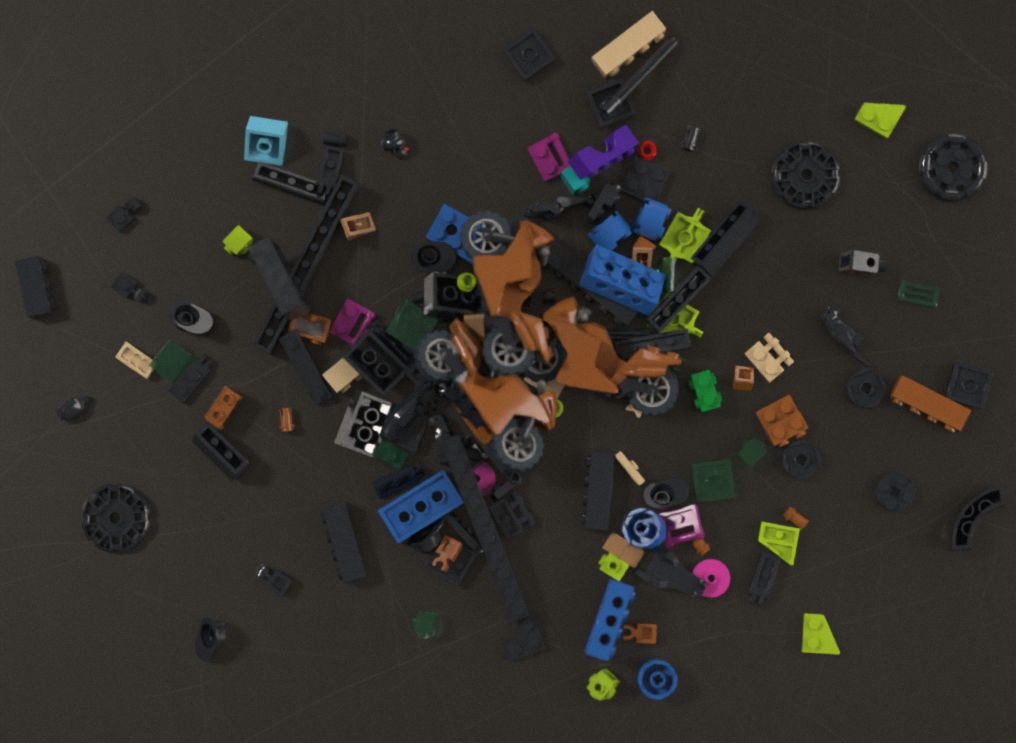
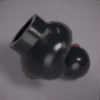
(394, 141)

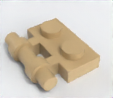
(764, 360)

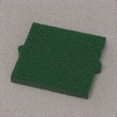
(666, 267)
(171, 361)

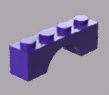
(589, 161)

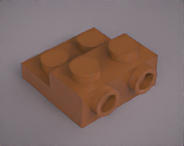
(782, 421)

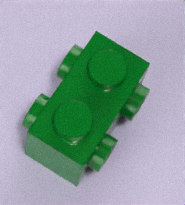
(705, 391)

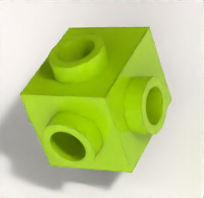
(603, 685)

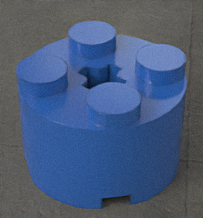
(650, 219)
(610, 231)
(636, 522)
(650, 670)

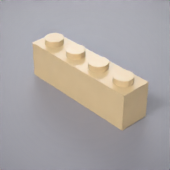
(628, 44)

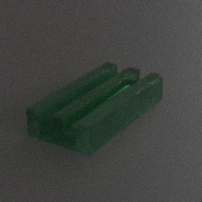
(902, 291)

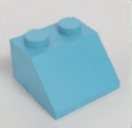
(265, 140)

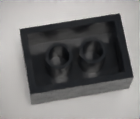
(447, 300)

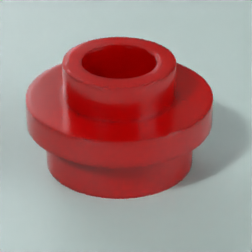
(647, 144)

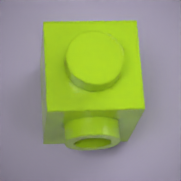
(238, 242)
(613, 566)

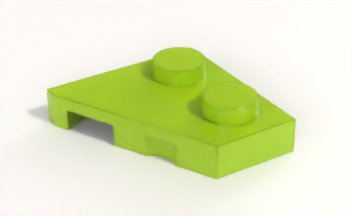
(879, 117)
(780, 540)
(817, 635)

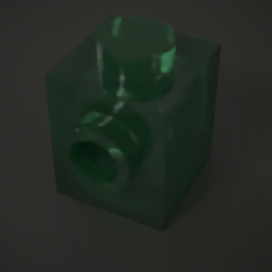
(751, 451)
(386, 455)
(424, 623)

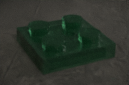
(411, 325)
(713, 480)

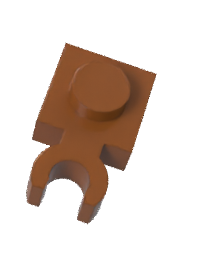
(448, 549)
(644, 633)

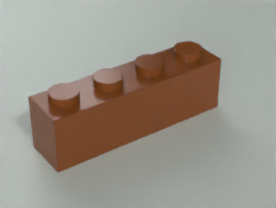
(930, 404)

